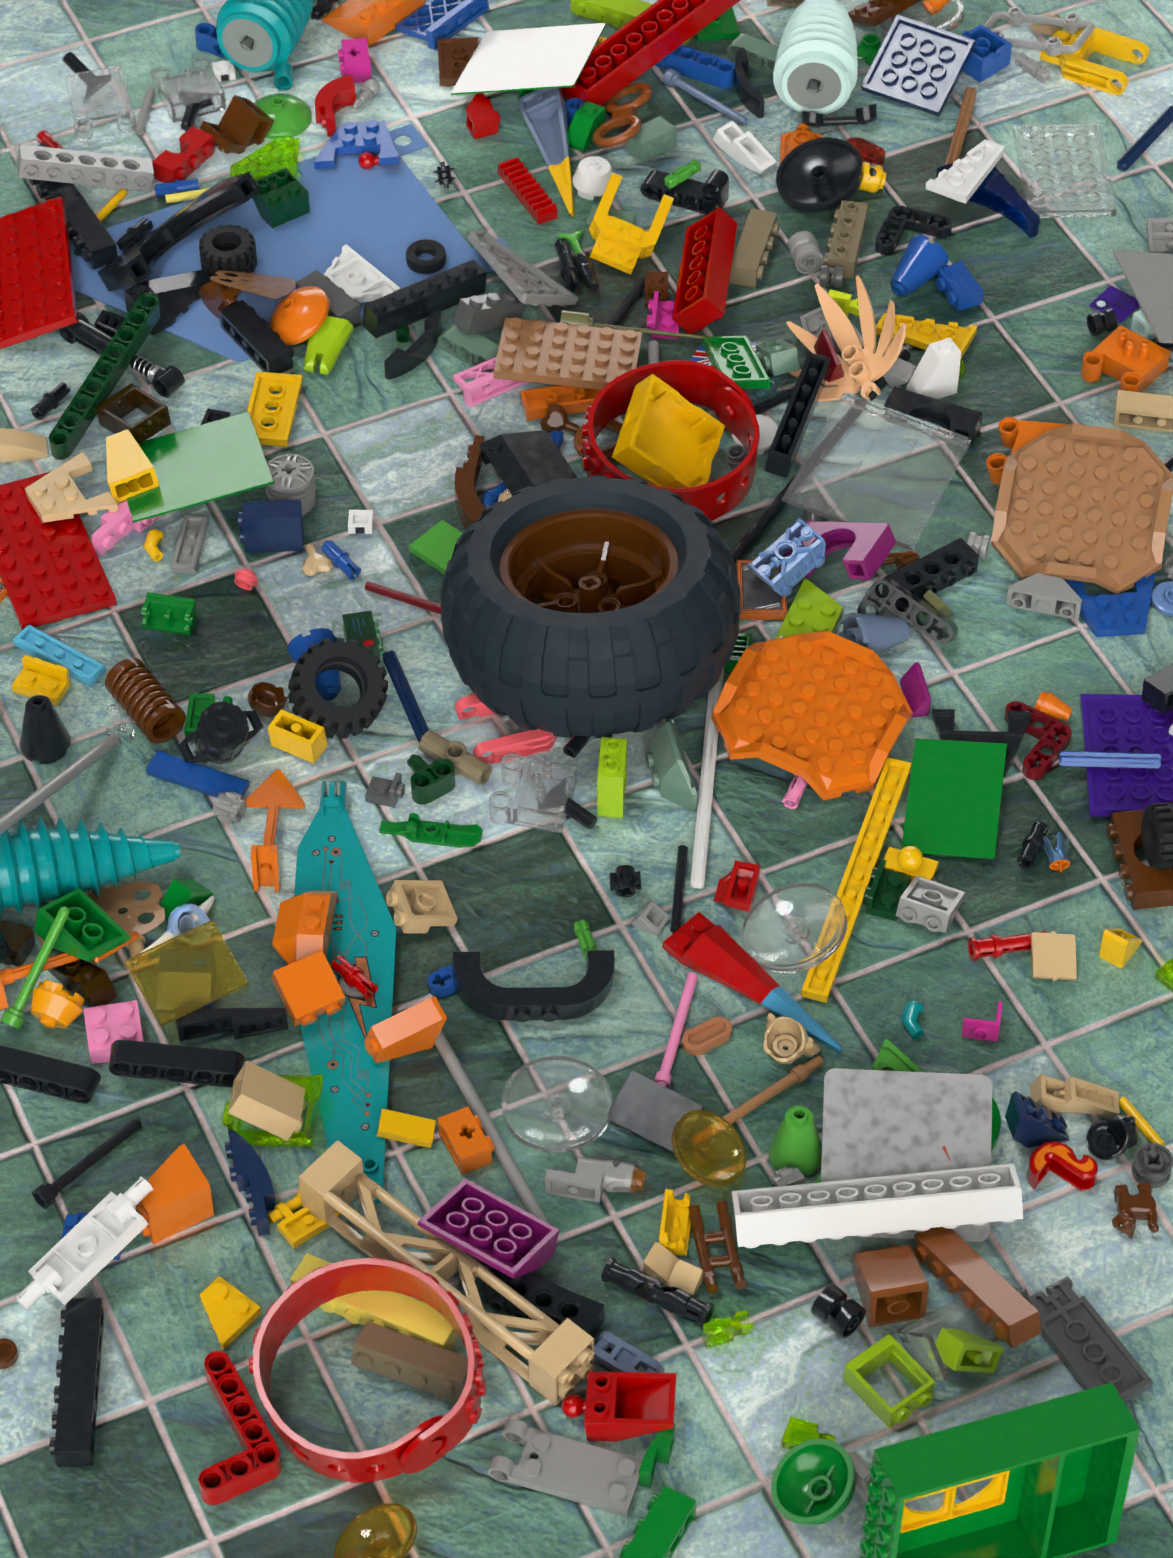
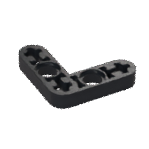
(899, 219)

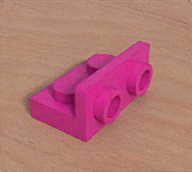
(661, 317)

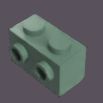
(652, 139)
(777, 356)

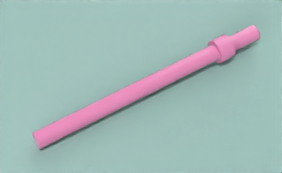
(663, 1076)

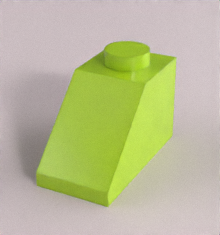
(968, 1351)

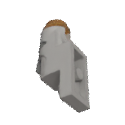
(593, 1176)

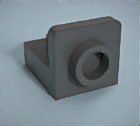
(385, 791)

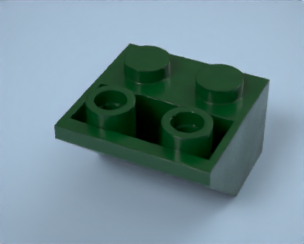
(281, 198)

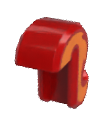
(1063, 1162)

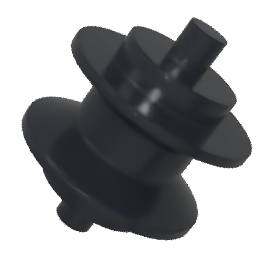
(444, 175)

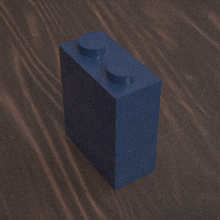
(271, 526)

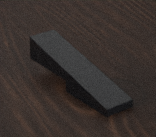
(242, 1021)

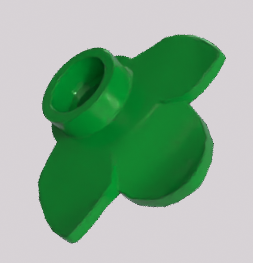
(868, 48)

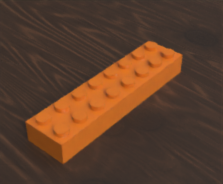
(570, 398)

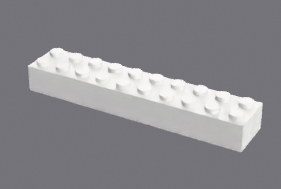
(877, 1205)

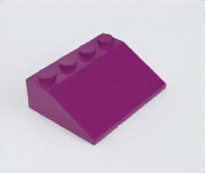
(492, 1230)

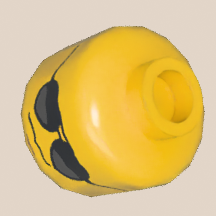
(873, 178)

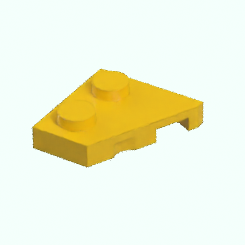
(228, 1310)

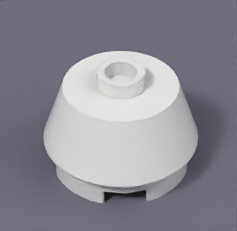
(592, 177)

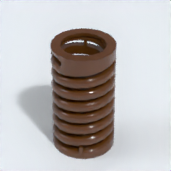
(145, 700)

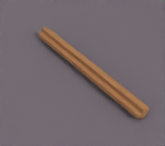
(961, 125)

